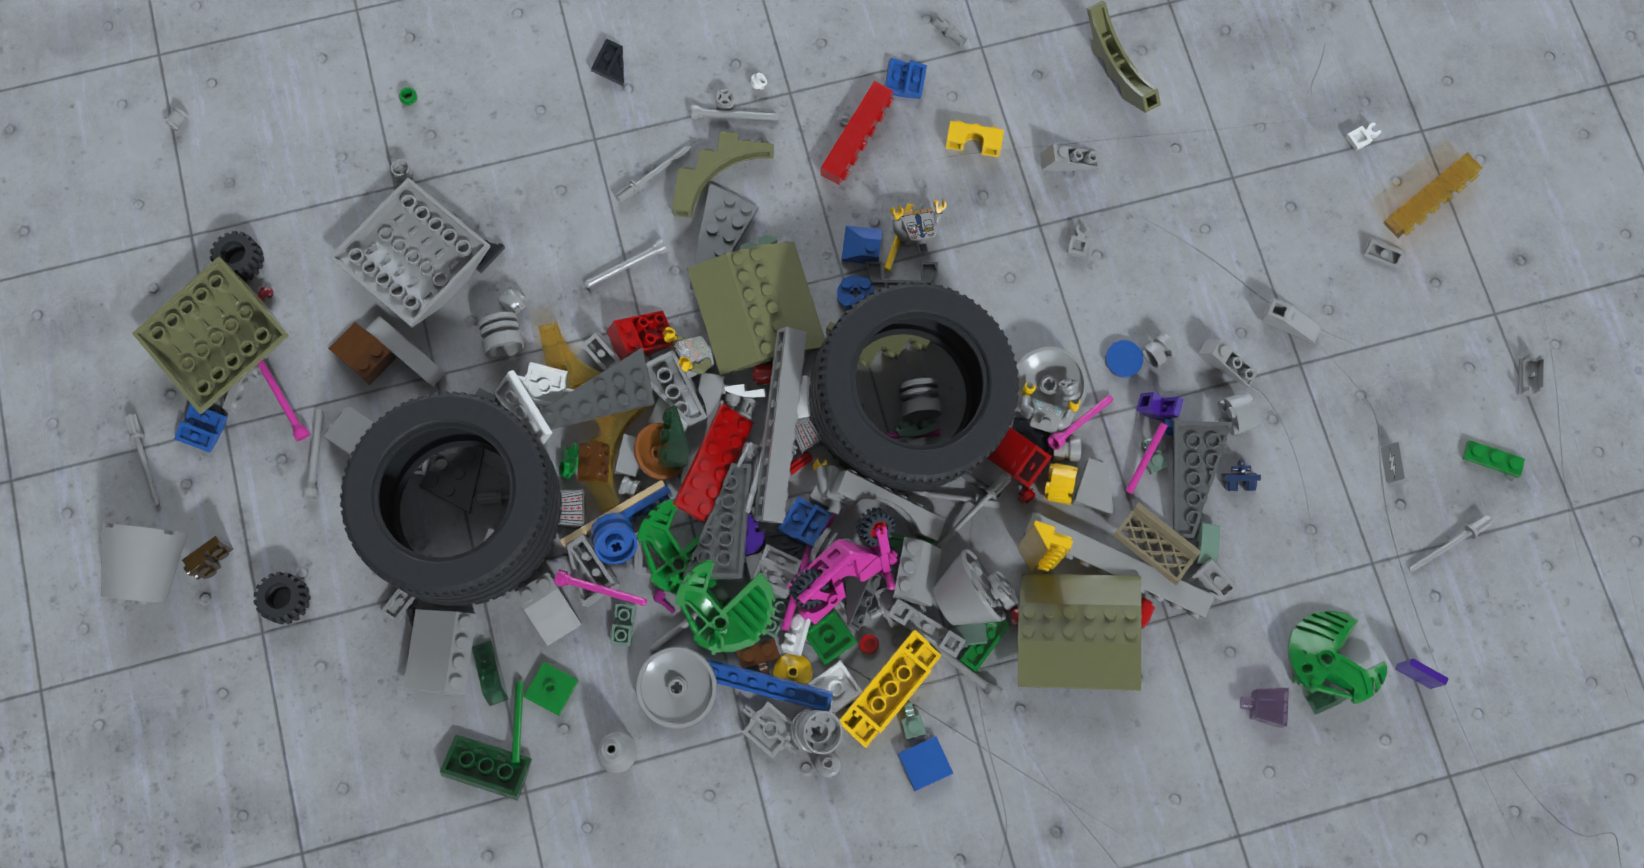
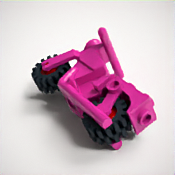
(820, 593)

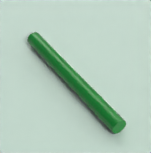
(516, 744)

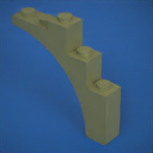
(1119, 67)
(710, 163)
(891, 346)

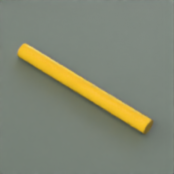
(895, 246)

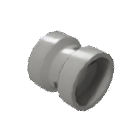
(398, 168)

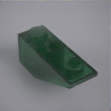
(674, 443)
(489, 673)

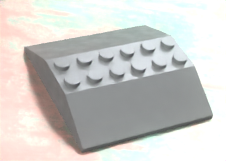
(411, 253)

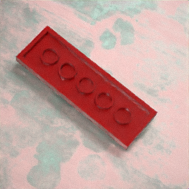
(712, 462)

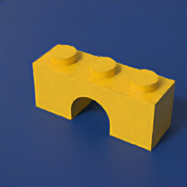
(988, 137)

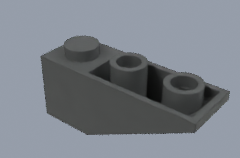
(859, 598)

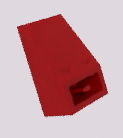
(639, 332)
(1020, 458)

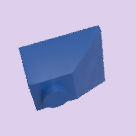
(861, 244)

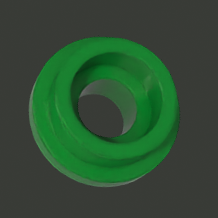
(408, 92)

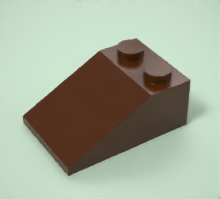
(362, 352)

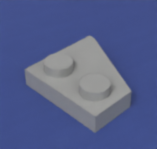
(1213, 581)

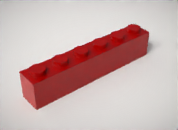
(856, 133)

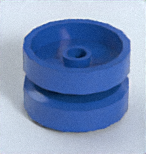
(613, 538)

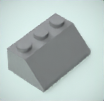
(917, 572)

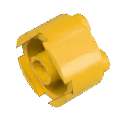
(1062, 483)

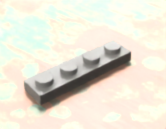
(401, 601)

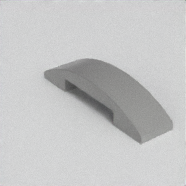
(927, 628)

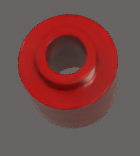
(762, 374)
(1146, 611)

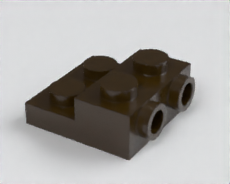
(203, 561)

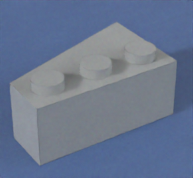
(590, 568)

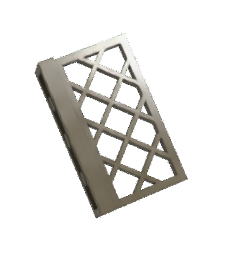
(1162, 536)

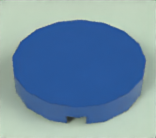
(1124, 358)

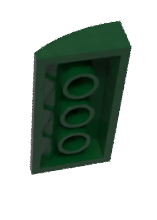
(485, 767)

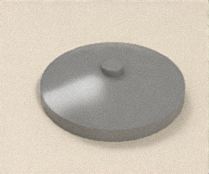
(1046, 369)
(676, 687)

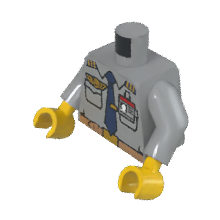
(917, 226)

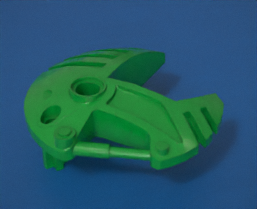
(664, 545)
(744, 615)
(1323, 639)

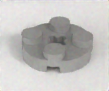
(1002, 590)

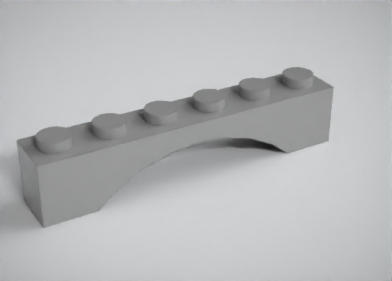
(711, 392)
(921, 522)

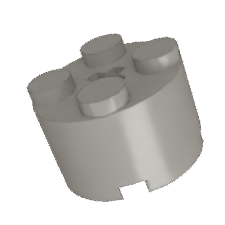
(1240, 412)

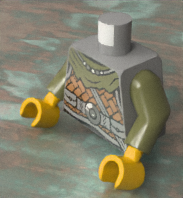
(693, 353)

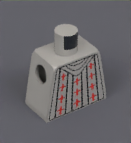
(806, 435)
(573, 509)

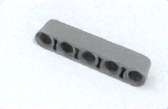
(406, 352)

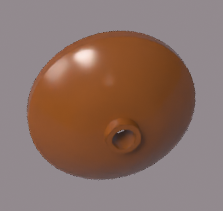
(645, 444)

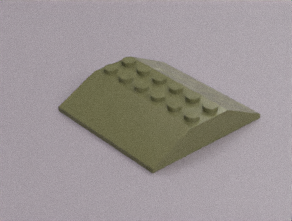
(749, 298)
(210, 334)
(1080, 632)

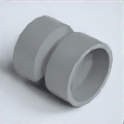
(1162, 348)
(1070, 450)

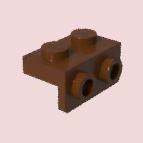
(593, 462)

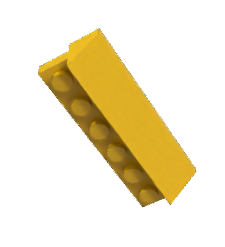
(1044, 547)
(890, 689)

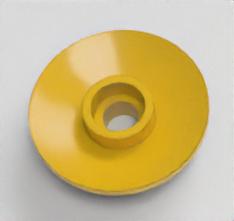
(800, 663)

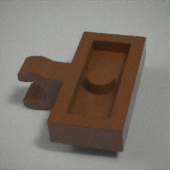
(758, 655)

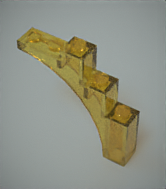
(561, 357)
(612, 429)

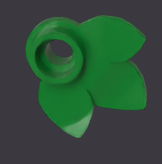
(569, 461)

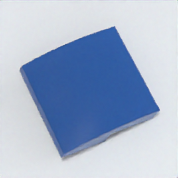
(905, 78)
(201, 429)
(804, 522)
(925, 763)

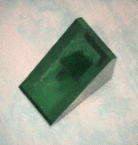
(1321, 701)

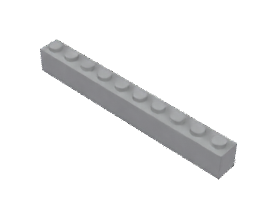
(780, 425)
(1116, 563)

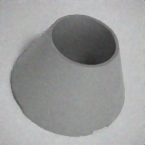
(966, 594)

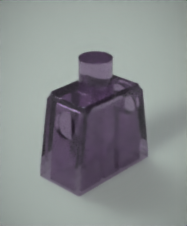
(1268, 706)

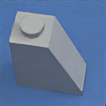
(1094, 489)

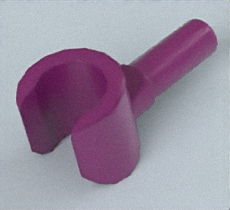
(659, 598)

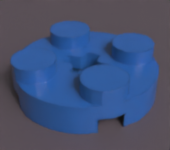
(850, 284)

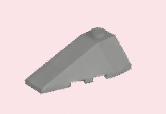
(674, 387)

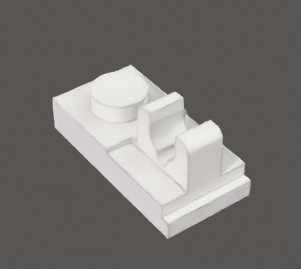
(796, 635)

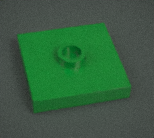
(830, 637)
(551, 688)

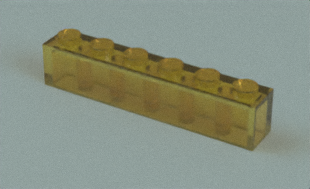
(1432, 195)

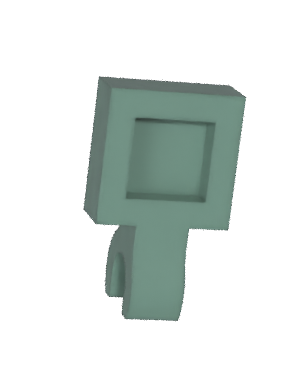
(1157, 460)
(912, 724)

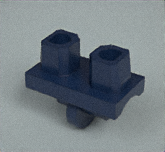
(1250, 479)

